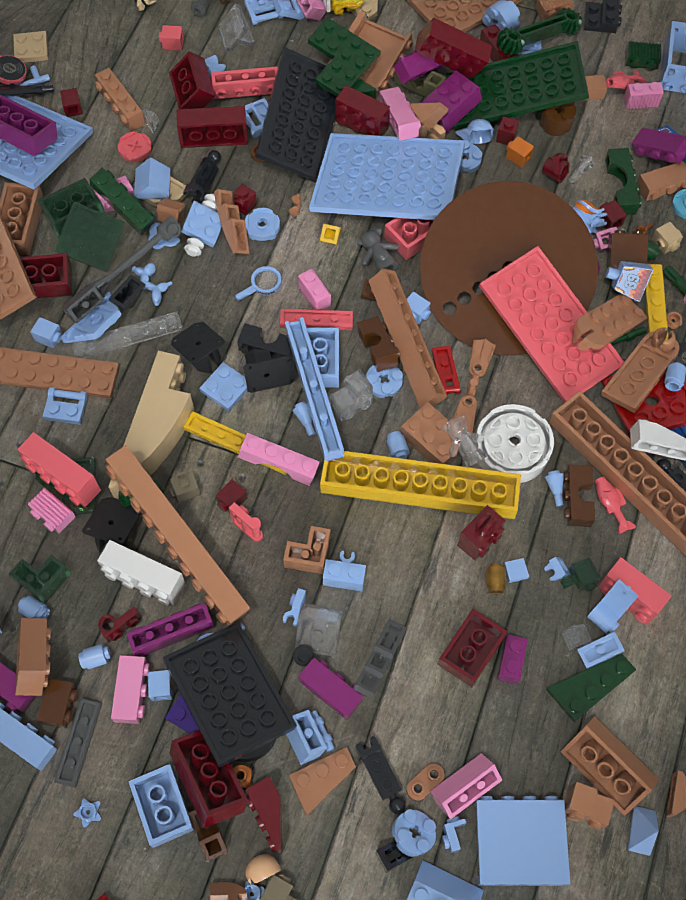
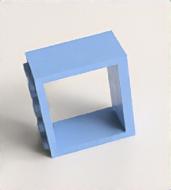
(674, 76)

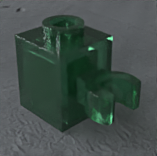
(582, 575)

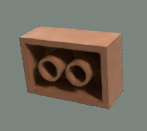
(426, 435)
(32, 657)

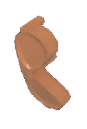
(296, 200)

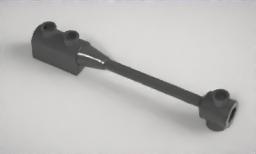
(91, 295)

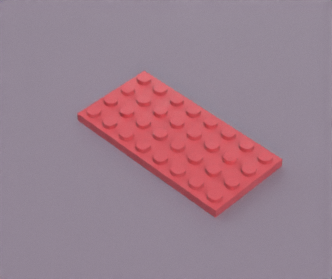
(542, 317)

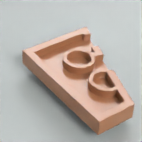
(321, 777)

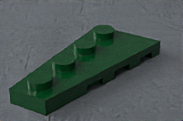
(587, 688)

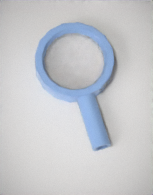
(264, 281)

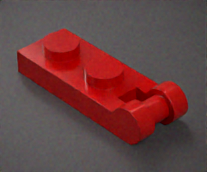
(446, 368)

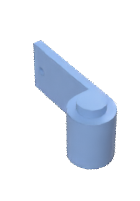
(612, 607)

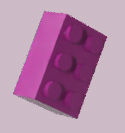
(458, 96)

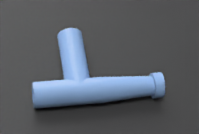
(37, 79)

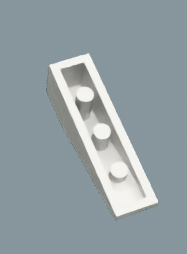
(657, 440)

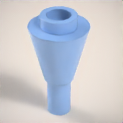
(303, 414)
(555, 482)

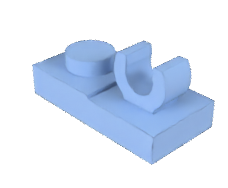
(601, 650)

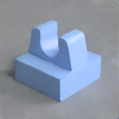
(559, 568)

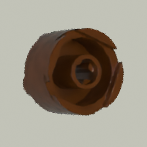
(558, 119)

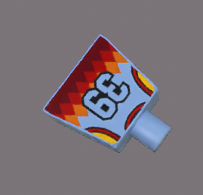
(630, 278)

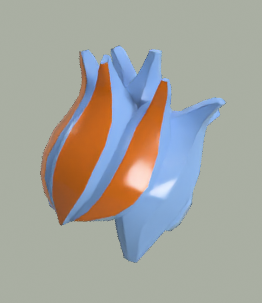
(590, 215)

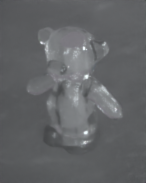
(464, 441)

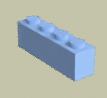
(24, 740)

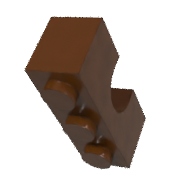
(384, 353)
(578, 511)

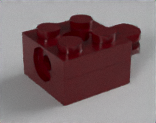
(481, 533)

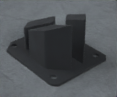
(197, 343)
(266, 371)
(119, 518)

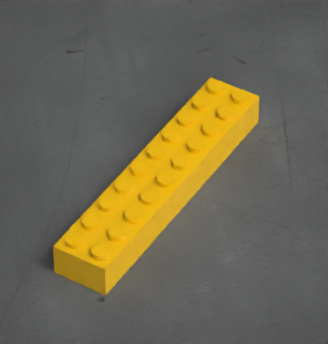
(421, 484)

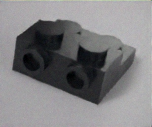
(602, 16)

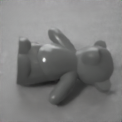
(378, 250)

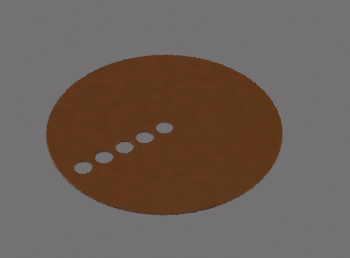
(485, 231)

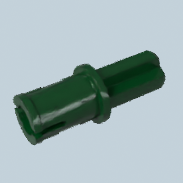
(677, 279)

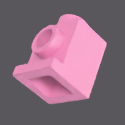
(599, 236)

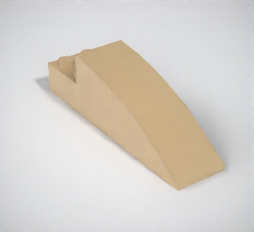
(159, 415)

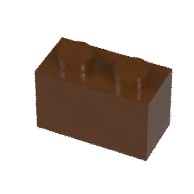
(57, 703)

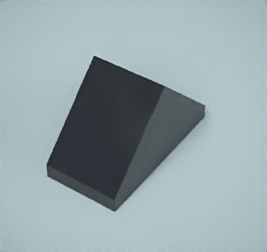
(127, 293)
(391, 856)

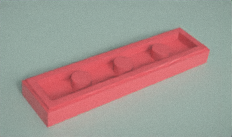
(318, 318)

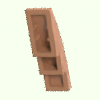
(230, 221)

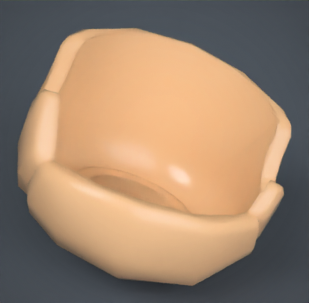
(261, 868)

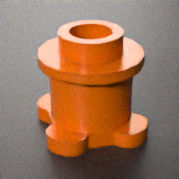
(246, 781)

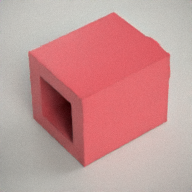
(171, 37)

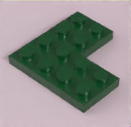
(349, 56)

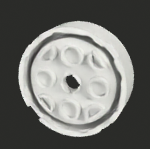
(525, 458)

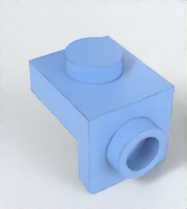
(450, 838)

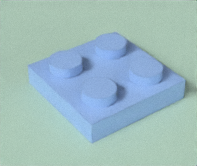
(225, 386)

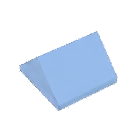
(152, 180)

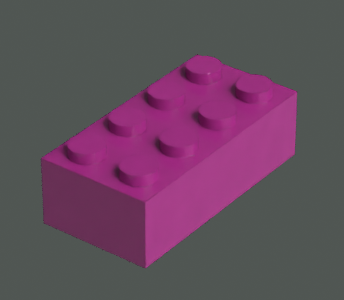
(25, 127)

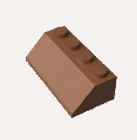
(21, 214)
(610, 766)

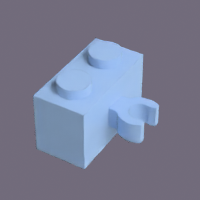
(344, 573)

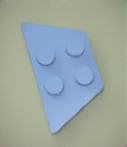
(94, 323)

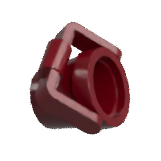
(556, 167)

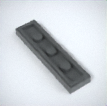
(78, 742)

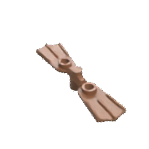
(480, 357)

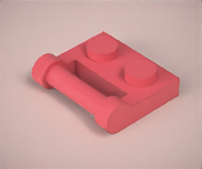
(247, 524)

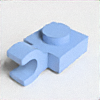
(296, 602)

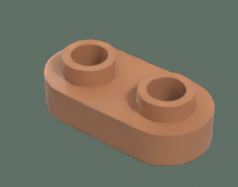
(425, 781)

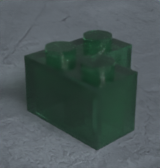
(40, 582)

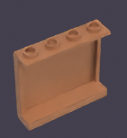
(388, 42)

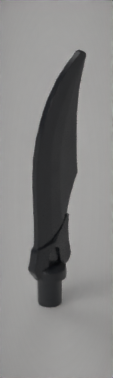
(11, 90)

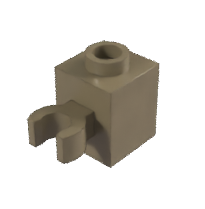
(184, 486)
(278, 889)

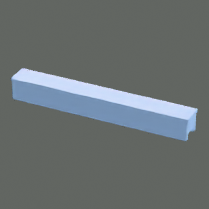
(314, 390)

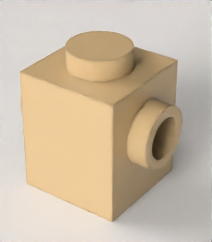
(667, 237)

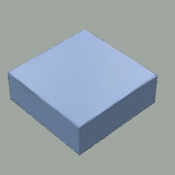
(516, 570)

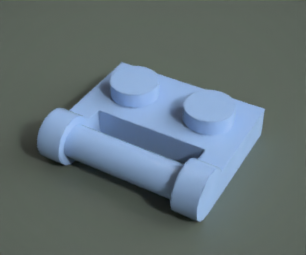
(260, 6)
(285, 9)
(259, 110)
(65, 411)

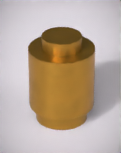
(496, 578)

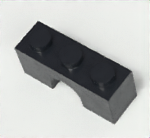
(252, 336)

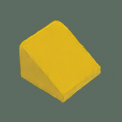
(330, 234)

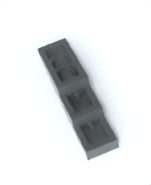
(380, 659)

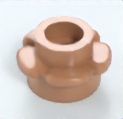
(676, 317)

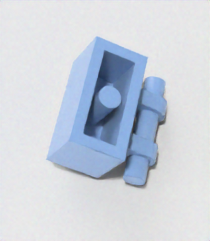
(309, 737)

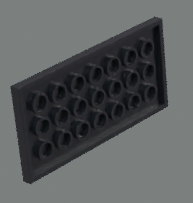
(297, 117)

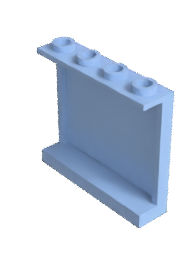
(522, 842)

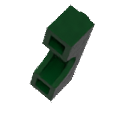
(619, 164)

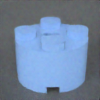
(503, 14)

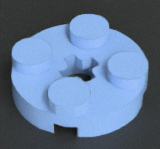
(474, 158)
(264, 233)
(385, 389)
(422, 824)

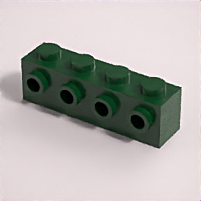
(121, 201)

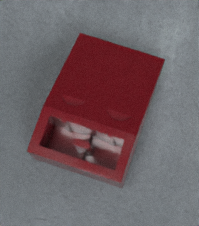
(268, 804)

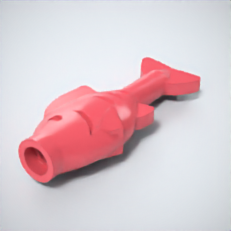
(621, 80)
(613, 500)

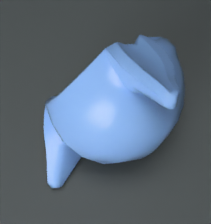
(477, 132)

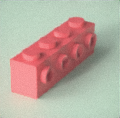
(243, 82)

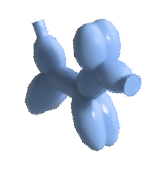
(144, 275)

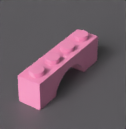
(262, 451)

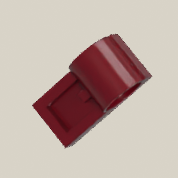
(125, 621)

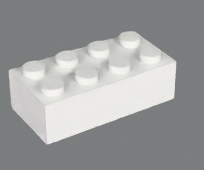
(142, 573)

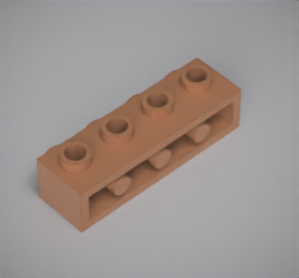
(119, 99)

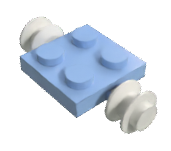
(202, 225)

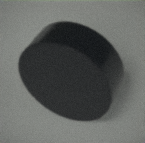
(303, 654)

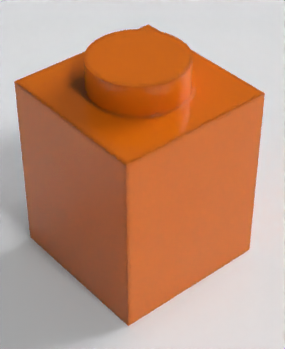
(519, 151)

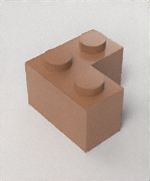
(309, 556)
(586, 805)

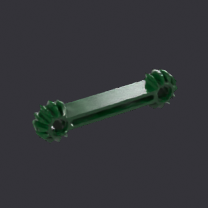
(513, 41)

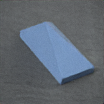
(643, 830)

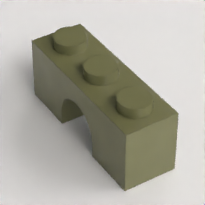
(423, 85)

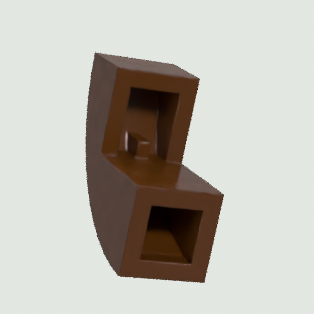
(209, 838)

